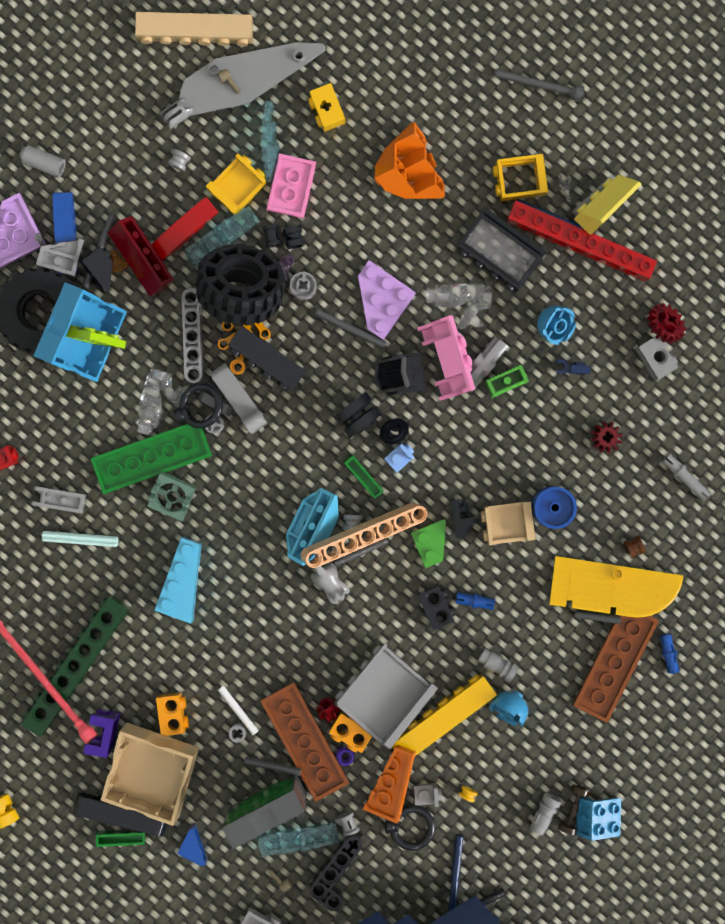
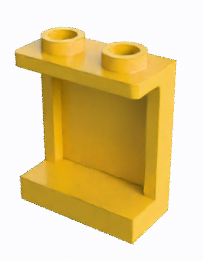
(237, 184)

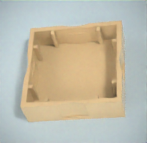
(150, 773)

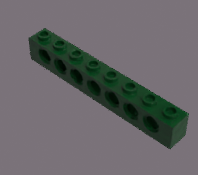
(33, 720)

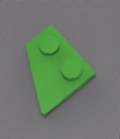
(430, 542)

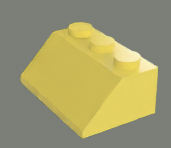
(606, 202)

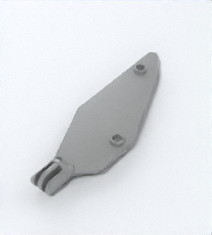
(251, 72)

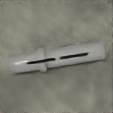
(686, 477)

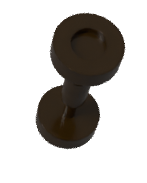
(568, 828)

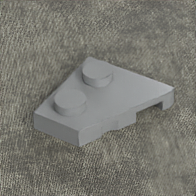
(61, 256)

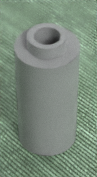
(42, 161)

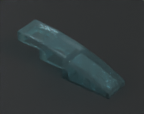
(270, 149)
(223, 235)
(298, 839)

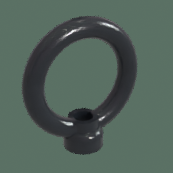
(183, 414)
(392, 828)

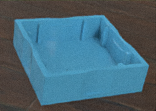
(81, 310)

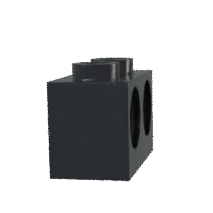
(432, 608)

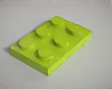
(98, 338)

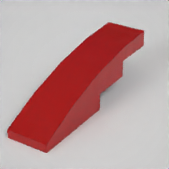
(184, 228)

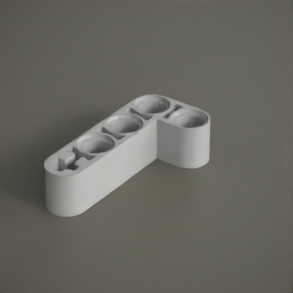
(238, 398)

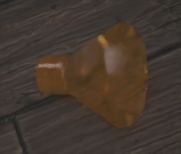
(119, 263)

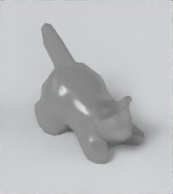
(328, 580)

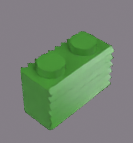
(506, 381)

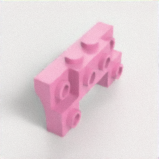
(452, 356)

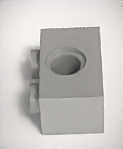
(657, 369)

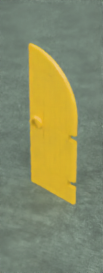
(603, 586)

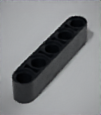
(93, 808)

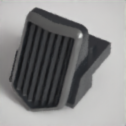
(400, 374)

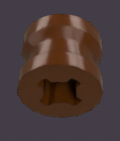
(634, 547)

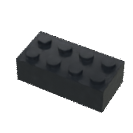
(266, 358)

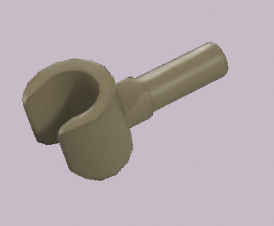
(224, 75)
(283, 885)

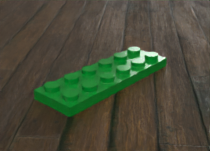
(150, 457)

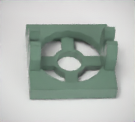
(154, 503)

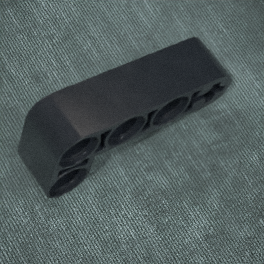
(338, 867)

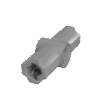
(487, 360)

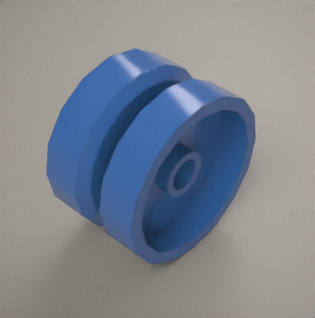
(565, 508)

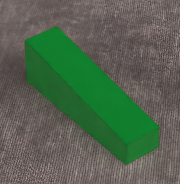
(363, 476)
(119, 838)

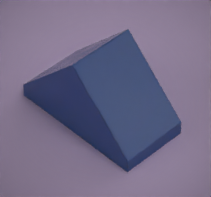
(192, 847)

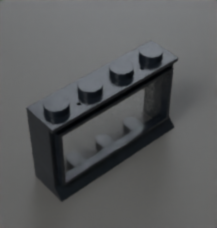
(500, 250)

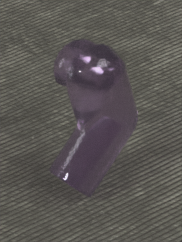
(286, 262)

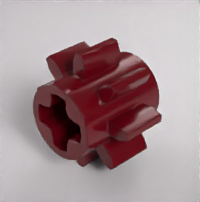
(327, 709)

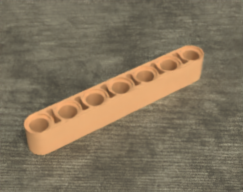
(355, 533)

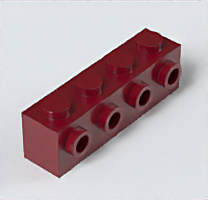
(140, 256)

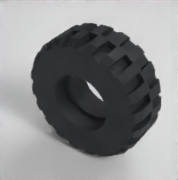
(14, 301)
(234, 302)

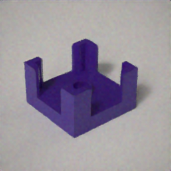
(103, 745)

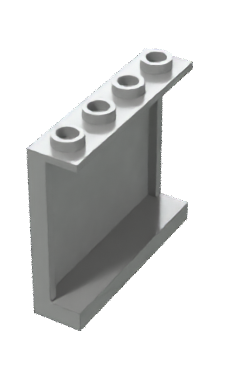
(384, 696)

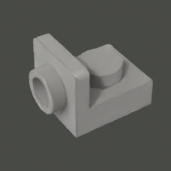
(427, 794)

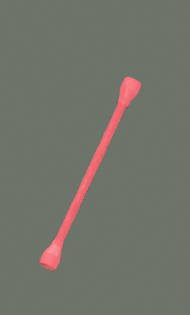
(85, 731)

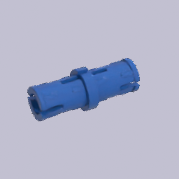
(475, 601)
(669, 653)

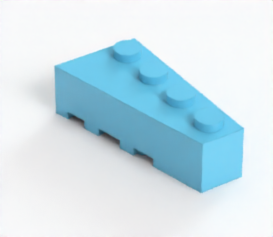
(180, 586)

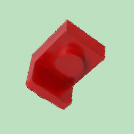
(8, 457)

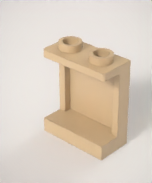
(508, 523)

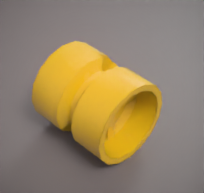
(7, 814)

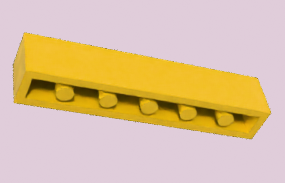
(447, 714)

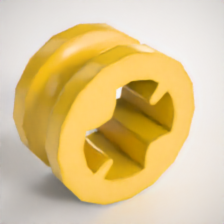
(468, 793)

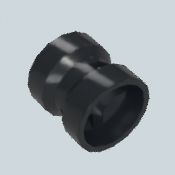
(294, 237)

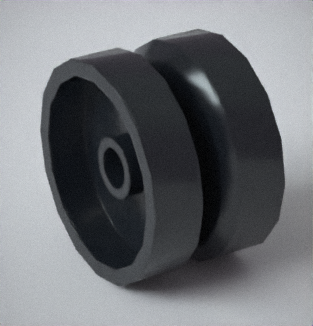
(358, 415)

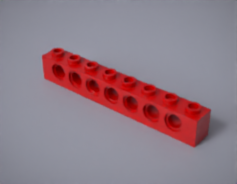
(580, 241)

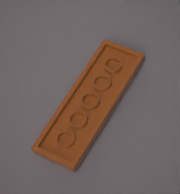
(614, 666)
(304, 741)

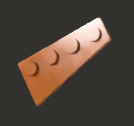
(390, 791)

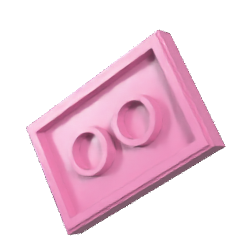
(291, 186)

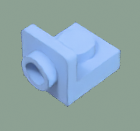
(400, 457)

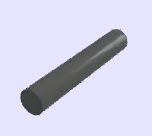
(598, 617)

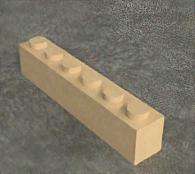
(194, 28)

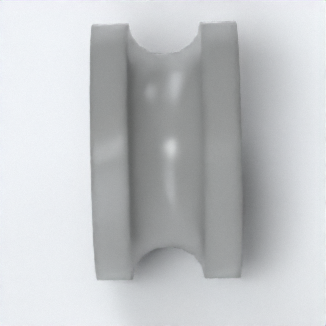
(231, 734)

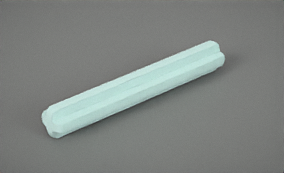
(76, 538)

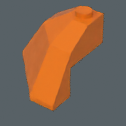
(408, 168)

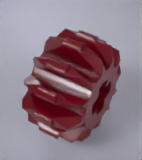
(601, 432)

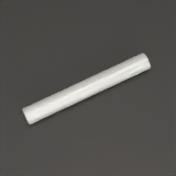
(237, 709)

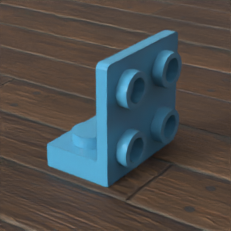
(598, 818)

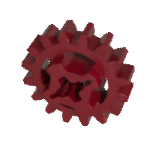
(666, 323)

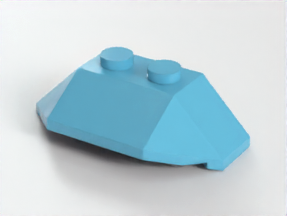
(312, 523)

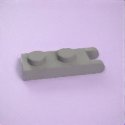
(60, 500)

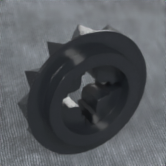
(394, 425)

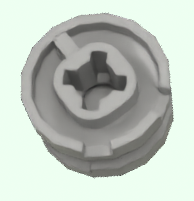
(303, 286)

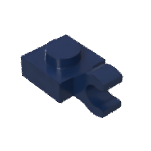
(578, 368)

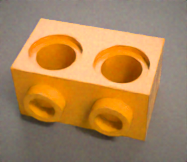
(166, 713)
(347, 736)

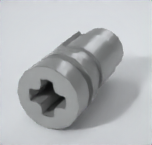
(496, 664)
(544, 814)

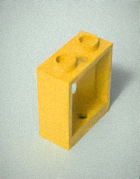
(540, 177)

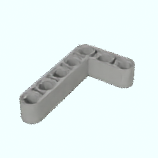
(196, 345)

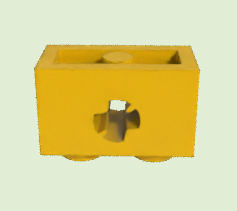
(326, 96)

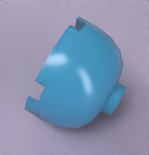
(556, 324)
(511, 707)

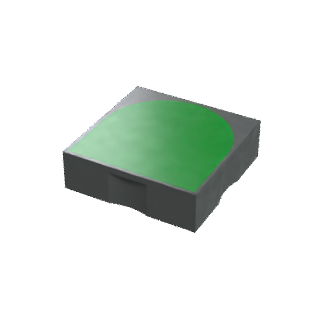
(264, 810)

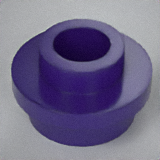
(345, 762)

